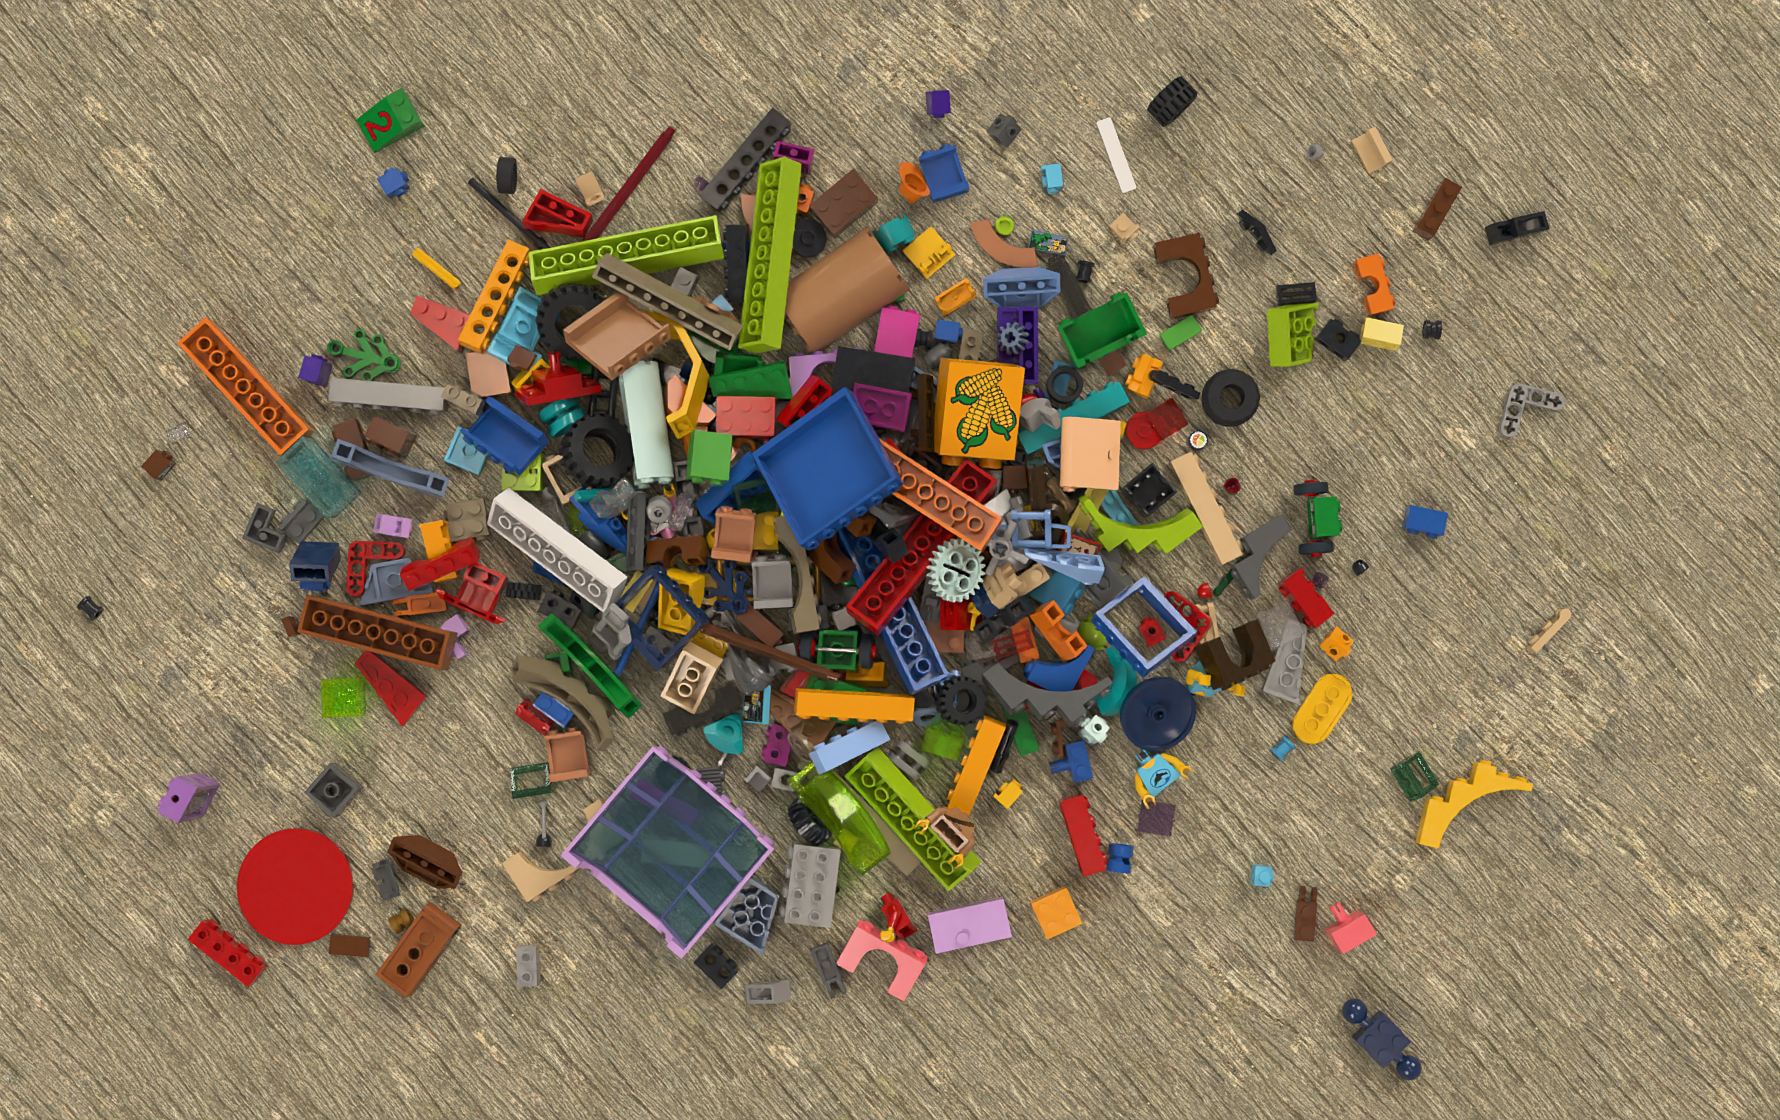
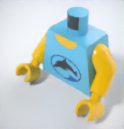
(1199, 683)
(1156, 774)

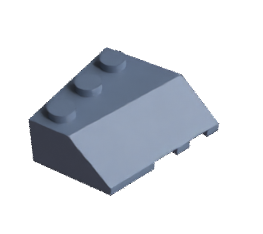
(749, 914)

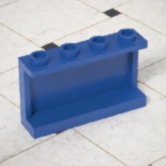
(505, 437)

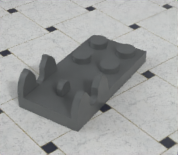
(1111, 582)

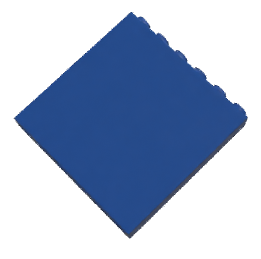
(827, 469)

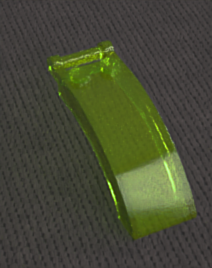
(843, 817)

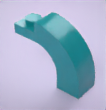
(1123, 681)

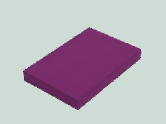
(884, 406)

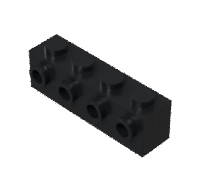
(737, 261)

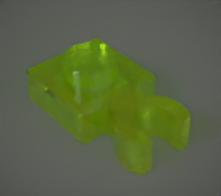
(578, 525)

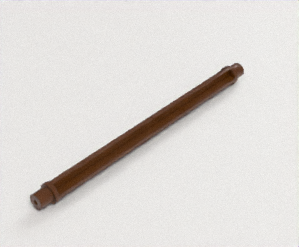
(769, 652)

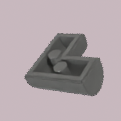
(259, 531)

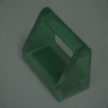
(758, 503)
(1408, 780)
(530, 791)

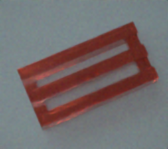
(997, 649)

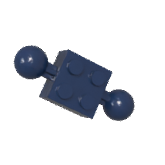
(1381, 1039)

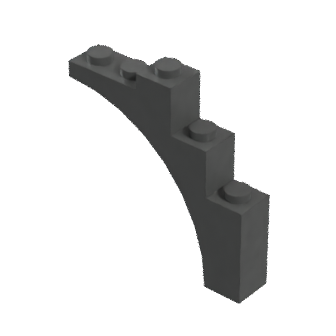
(1069, 705)

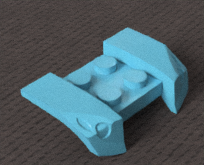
(518, 327)

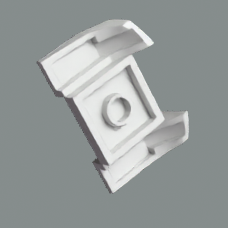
(1000, 506)

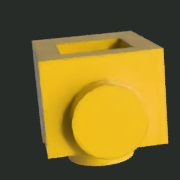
(1008, 793)

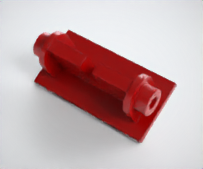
(534, 717)

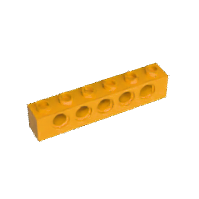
(511, 252)

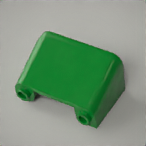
(1101, 330)

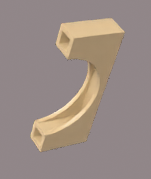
(533, 879)

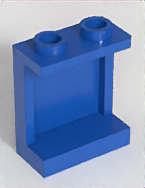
(943, 173)

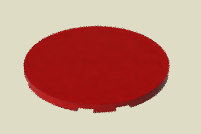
(295, 886)

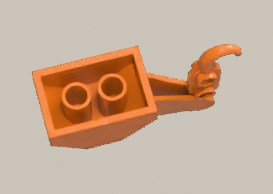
(673, 401)

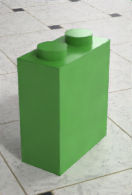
(709, 457)

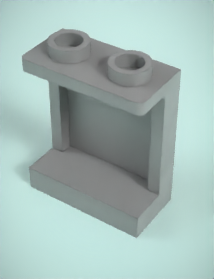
(772, 582)

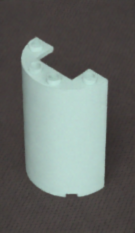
(647, 424)

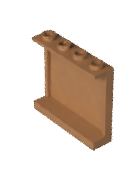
(615, 335)

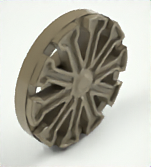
(800, 745)

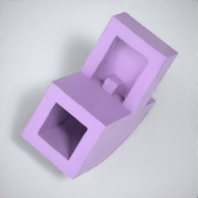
(392, 525)
(457, 625)

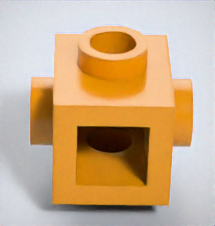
(1336, 644)

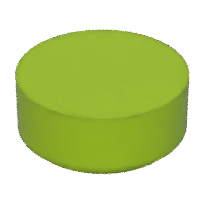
(1004, 226)

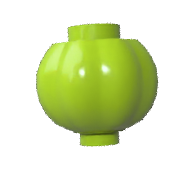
(1091, 635)

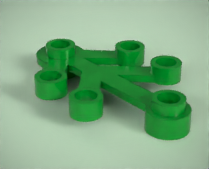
(368, 356)

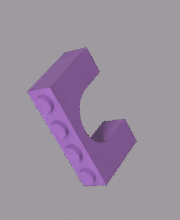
(804, 366)

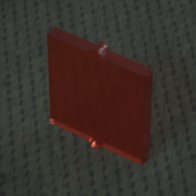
(1166, 419)

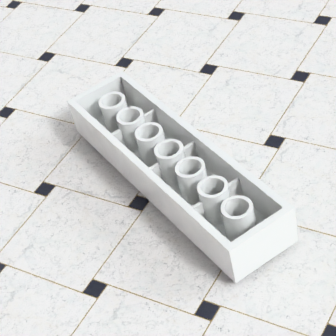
(556, 550)

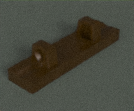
(925, 429)

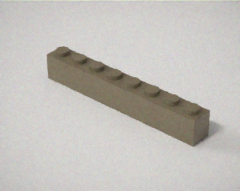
(667, 301)
(900, 852)

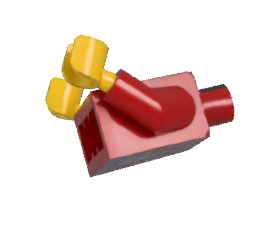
(898, 919)

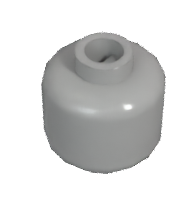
(659, 509)

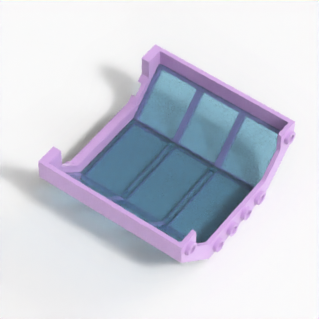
(670, 848)

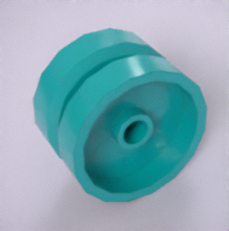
(561, 416)

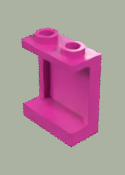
(897, 331)

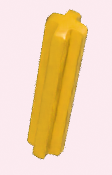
(436, 268)

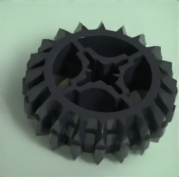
(808, 823)

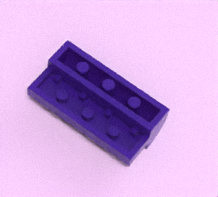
(1029, 357)

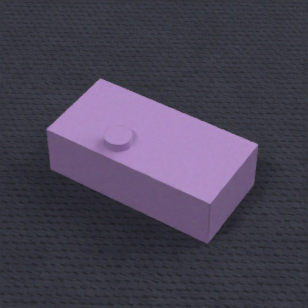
(969, 924)

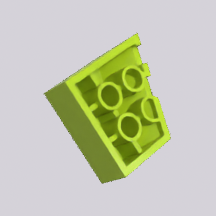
(1291, 334)

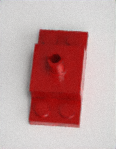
(556, 383)

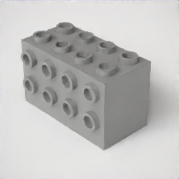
(810, 884)

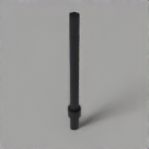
(539, 242)

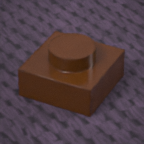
(291, 626)

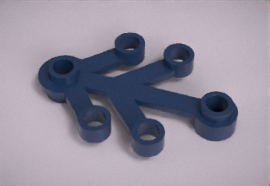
(726, 587)

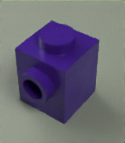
(938, 103)

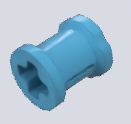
(1282, 748)

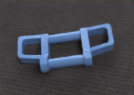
(1047, 543)

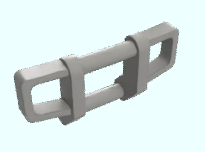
(618, 621)

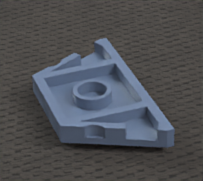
(386, 584)

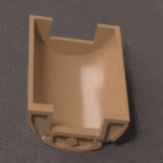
(842, 291)

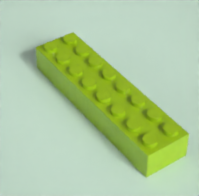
(901, 809)

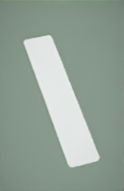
(1116, 155)

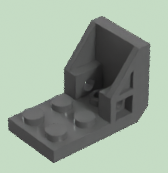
(895, 514)

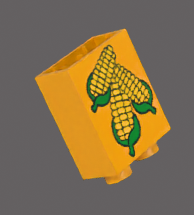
(977, 411)

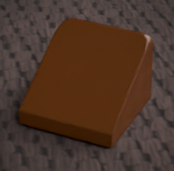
(521, 358)
(1112, 362)

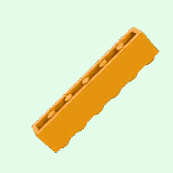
(854, 705)
(976, 764)

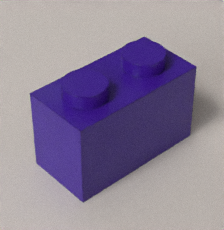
(315, 370)

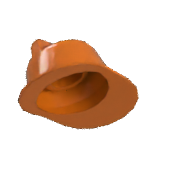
(913, 184)

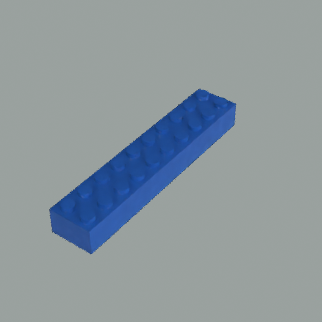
(906, 632)

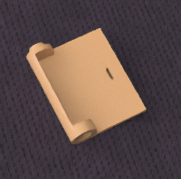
(1085, 454)

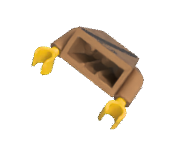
(953, 828)

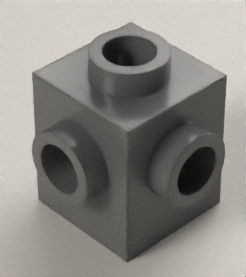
(1004, 130)

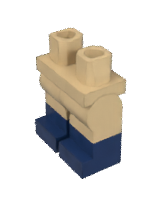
(996, 590)

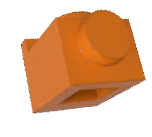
(803, 206)

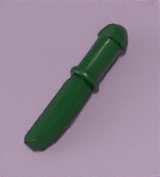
(1224, 583)

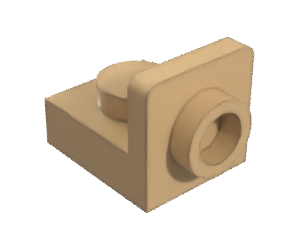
(1125, 228)

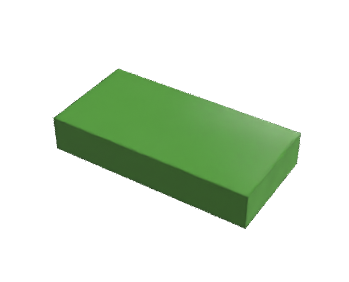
(1180, 332)

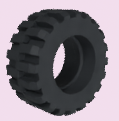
(550, 308)
(576, 461)

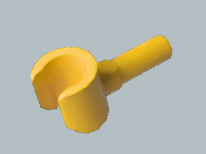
(972, 609)

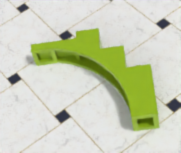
(1163, 534)

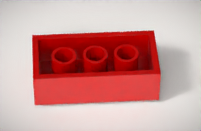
(1082, 835)

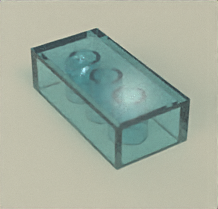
(318, 477)

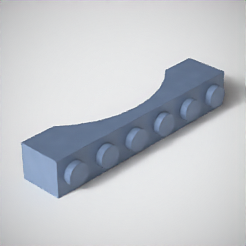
(378, 466)

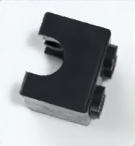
(1148, 490)

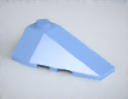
(1079, 566)

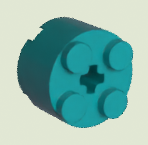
(894, 233)

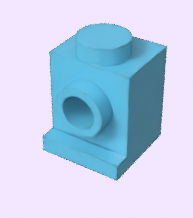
(1052, 179)
(1261, 875)

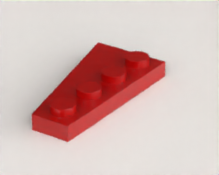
(392, 687)

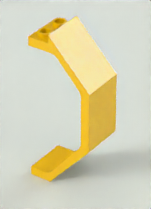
(686, 418)

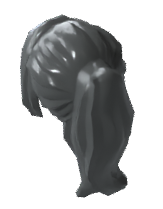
(748, 673)

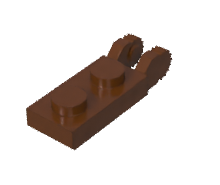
(1305, 915)

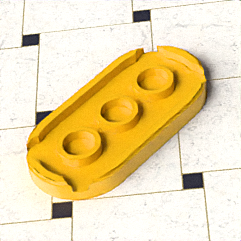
(1322, 708)

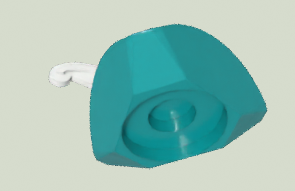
(726, 734)

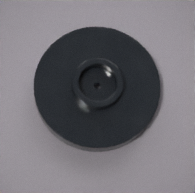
(816, 238)

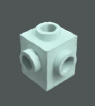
(1094, 730)

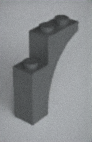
(1257, 546)

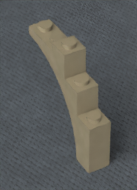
(571, 692)

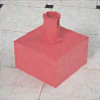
(1349, 929)

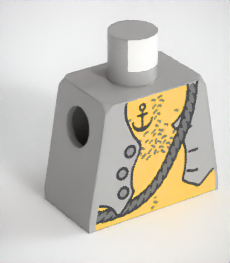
(1026, 527)

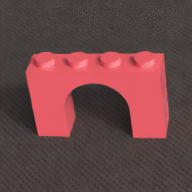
(867, 938)

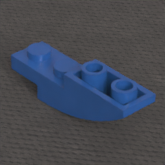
(607, 529)

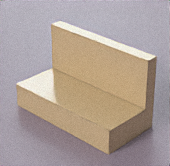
(1372, 150)

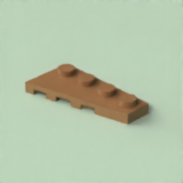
(813, 729)

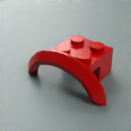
(478, 592)

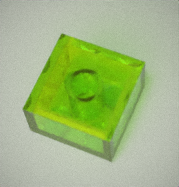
(343, 697)
(942, 743)

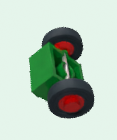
(1322, 517)
(839, 650)

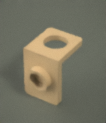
(590, 188)

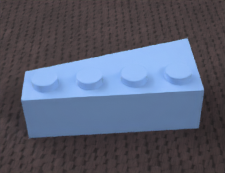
(848, 746)

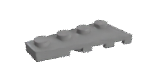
(1285, 673)

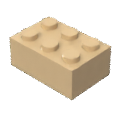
(691, 677)

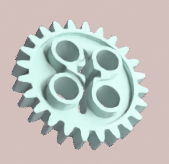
(949, 587)

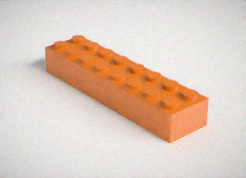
(244, 386)
(943, 502)

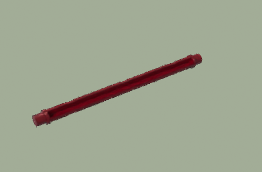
(630, 184)

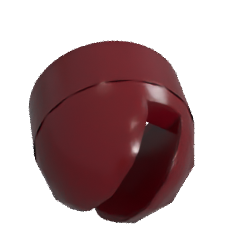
(1232, 481)

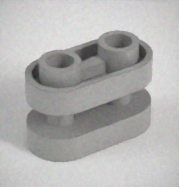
(920, 758)

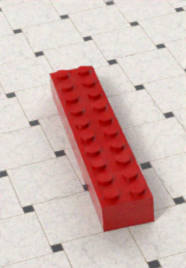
(894, 583)

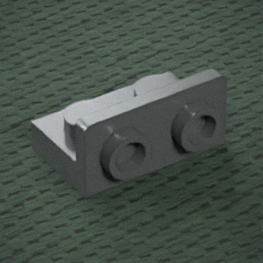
(301, 521)

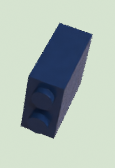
(315, 561)

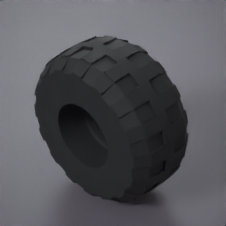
(1240, 382)

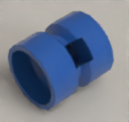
(1119, 858)

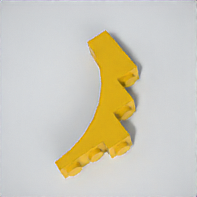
(1438, 814)

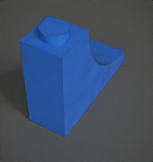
(1058, 675)

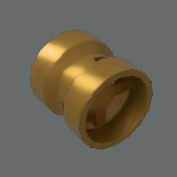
(401, 920)

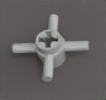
(1005, 540)

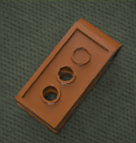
(428, 933)

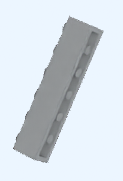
(388, 395)

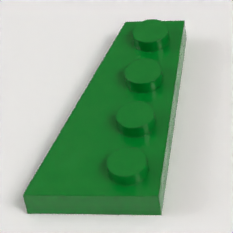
(758, 381)

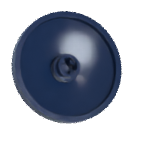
(1157, 713)

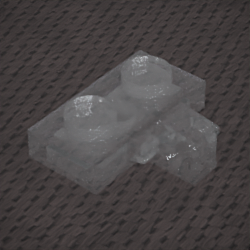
(681, 511)

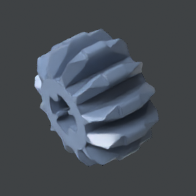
(1012, 346)

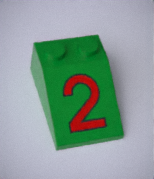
(390, 120)

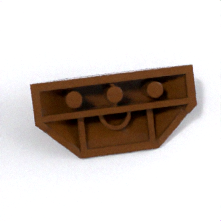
(426, 861)

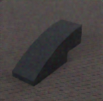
(1516, 228)

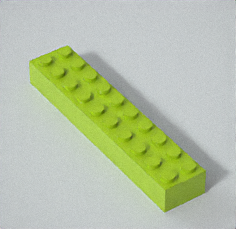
(644, 249)
(770, 255)

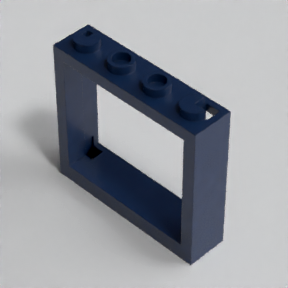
(638, 639)

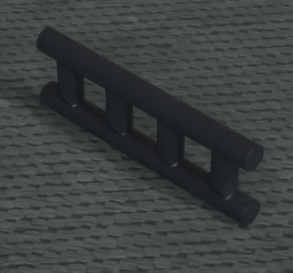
(611, 394)

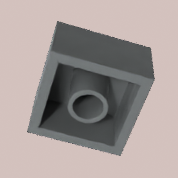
(334, 789)

